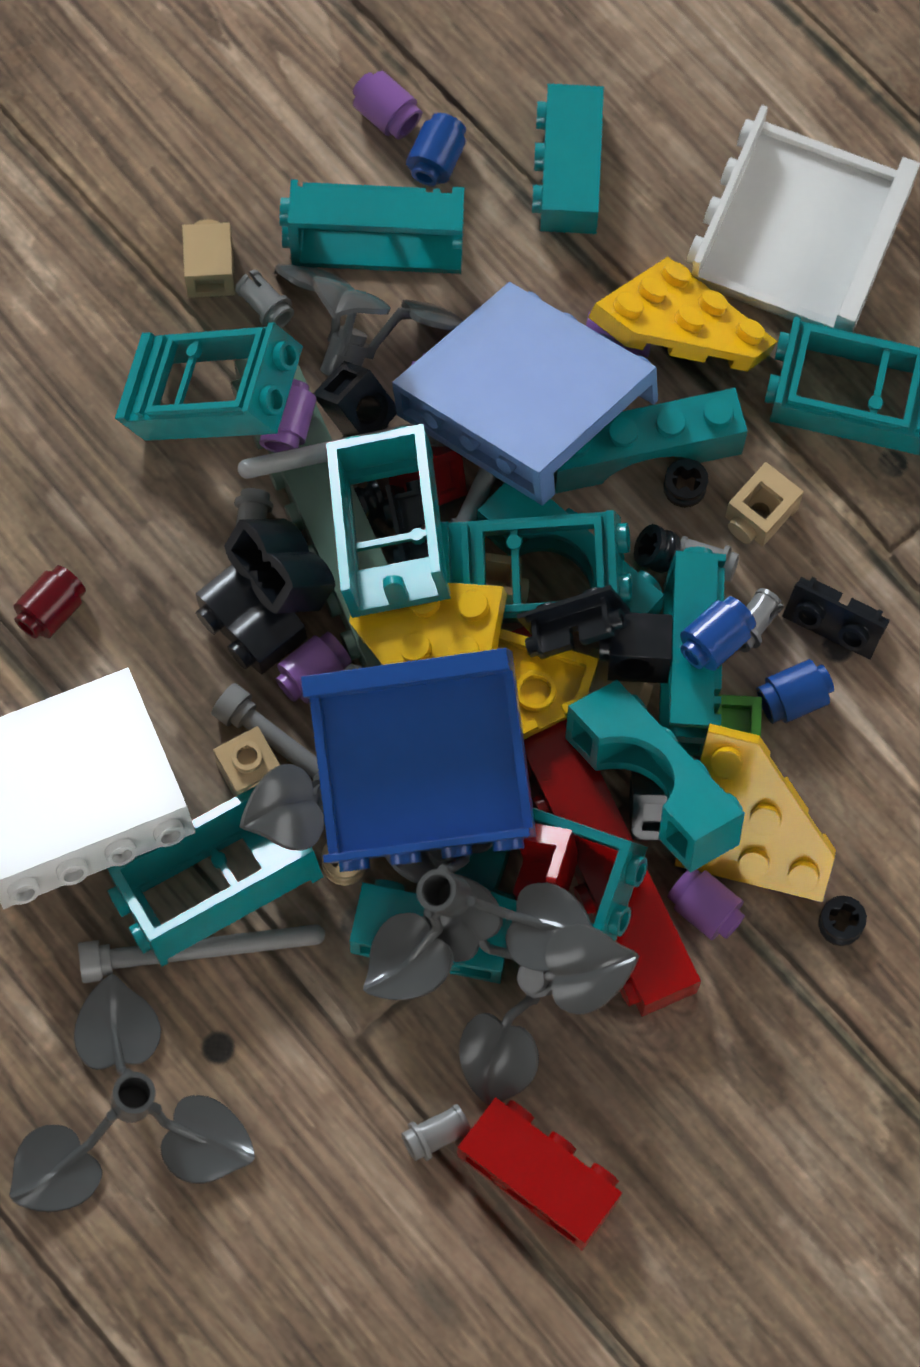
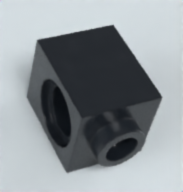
(343, 392)
(640, 650)
(645, 807)

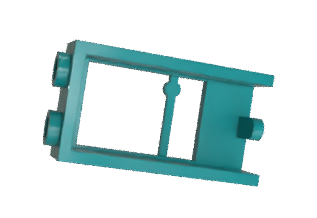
(373, 227)
(260, 397)
(838, 419)
(466, 550)
(396, 584)
(691, 694)
(279, 873)
(626, 874)

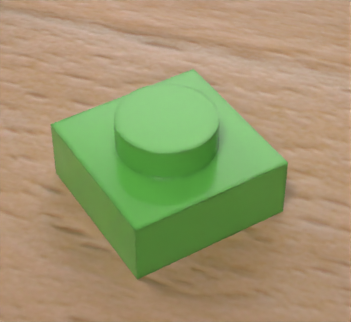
(741, 713)

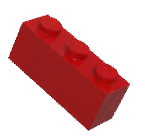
(540, 1171)

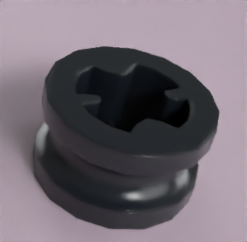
(686, 468)
(371, 501)
(656, 548)
(851, 932)

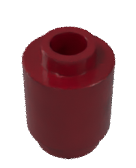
(49, 602)

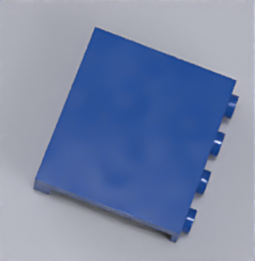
(421, 758)

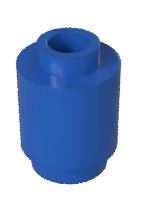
(437, 149)
(717, 633)
(795, 691)

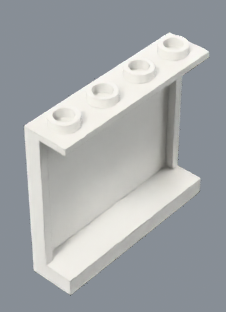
(800, 226)
(82, 788)

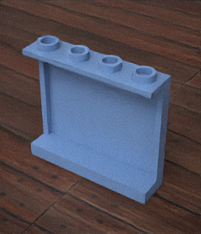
(521, 389)

